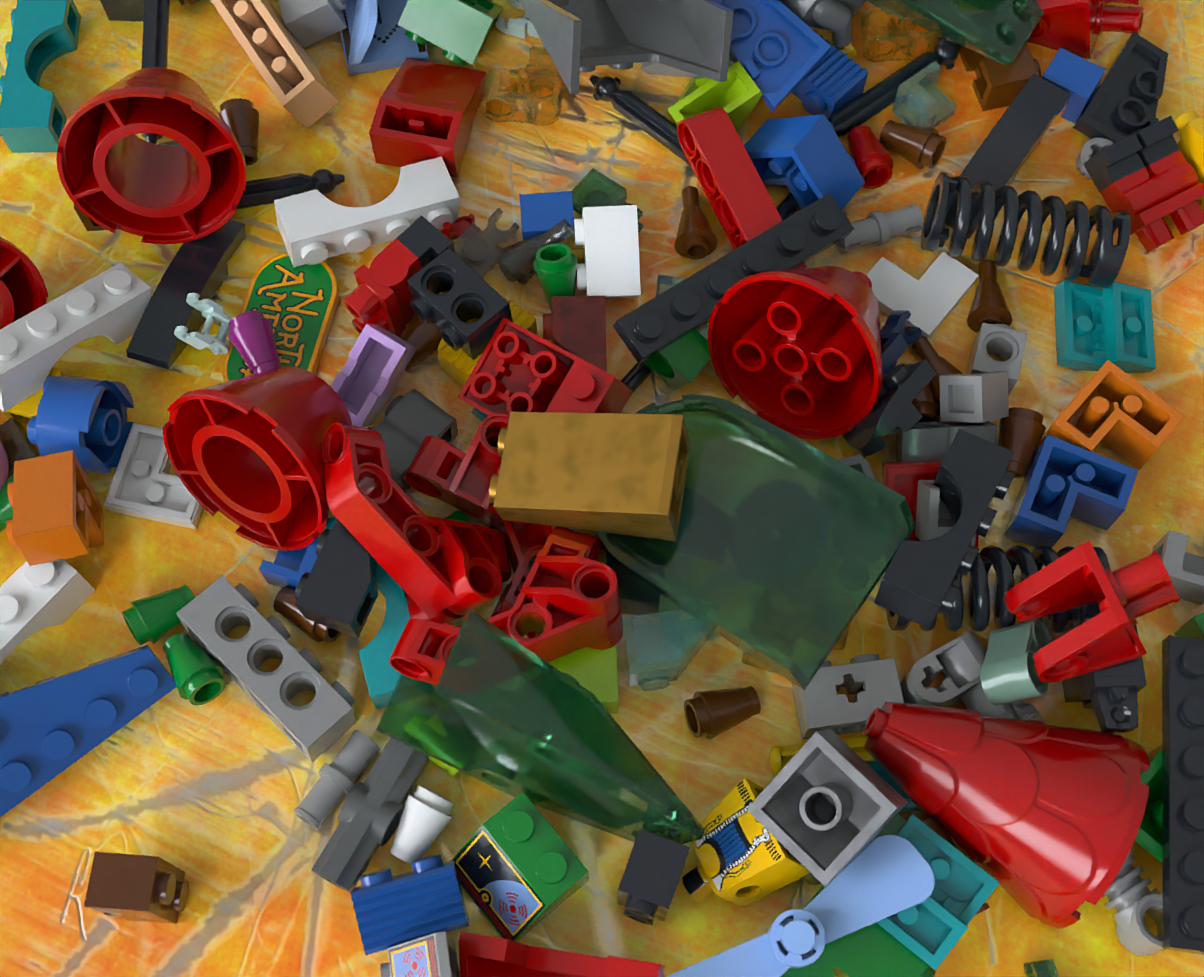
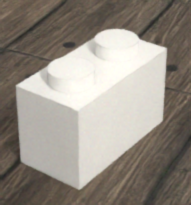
(610, 251)

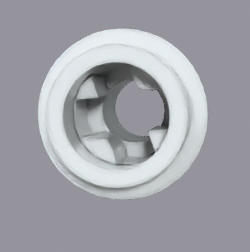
(420, 824)

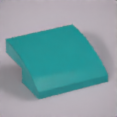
(1104, 326)
(958, 894)

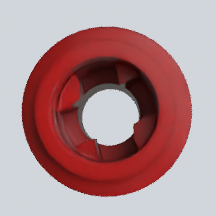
(870, 157)

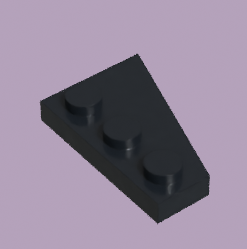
(1127, 94)

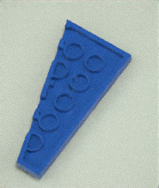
(71, 714)

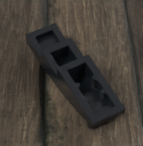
(1012, 140)
(196, 268)

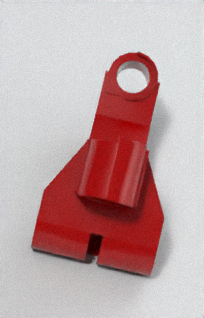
(464, 483)
(436, 561)
(564, 597)

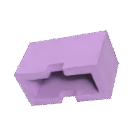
(371, 373)

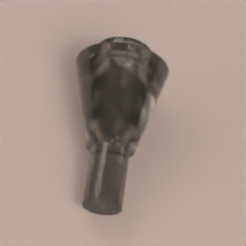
(518, 258)

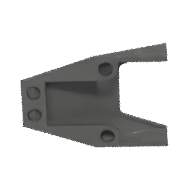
(625, 32)

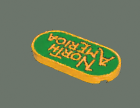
(300, 308)

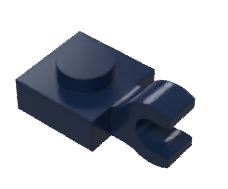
(896, 339)

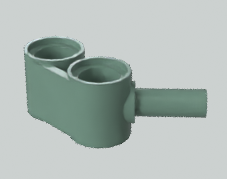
(1009, 666)

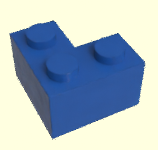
(805, 158)
(1065, 484)

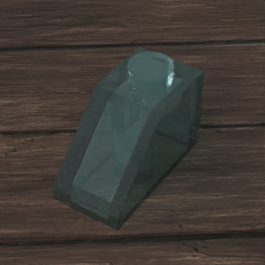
(661, 646)

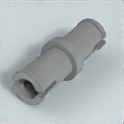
(881, 226)
(336, 780)

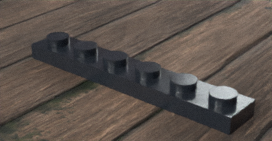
(693, 299)
(1183, 794)

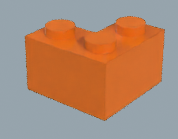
(1119, 414)
(53, 509)

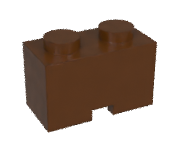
(997, 82)
(136, 888)

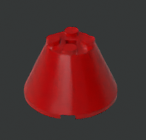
(800, 348)

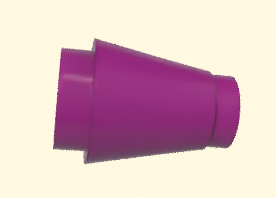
(254, 341)

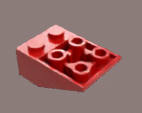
(426, 114)
(535, 375)

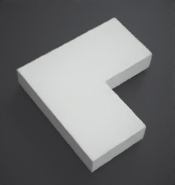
(928, 298)
(144, 486)

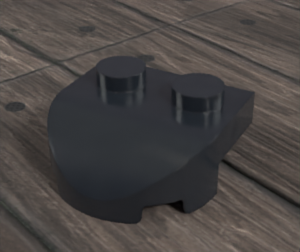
(892, 409)

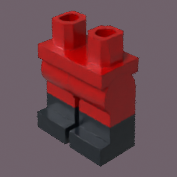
(1150, 182)
(383, 288)

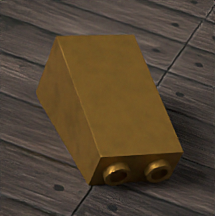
(593, 472)

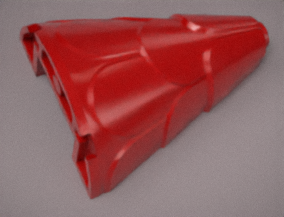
(1023, 798)

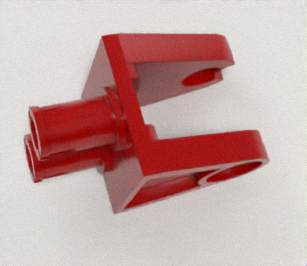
(1079, 22)
(1079, 580)

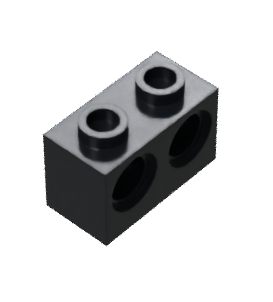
(467, 299)
(651, 877)

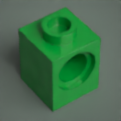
(681, 360)

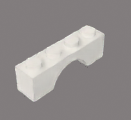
(321, 229)
(99, 307)
(38, 599)

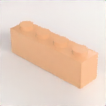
(278, 58)

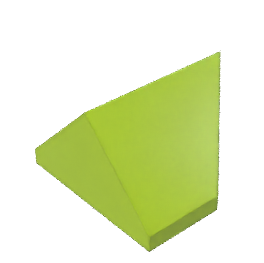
(735, 96)

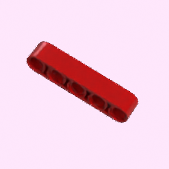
(727, 176)

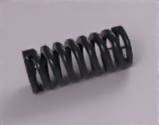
(1104, 258)
(1004, 566)

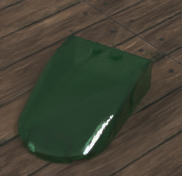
(769, 538)

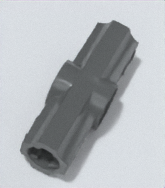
(370, 815)

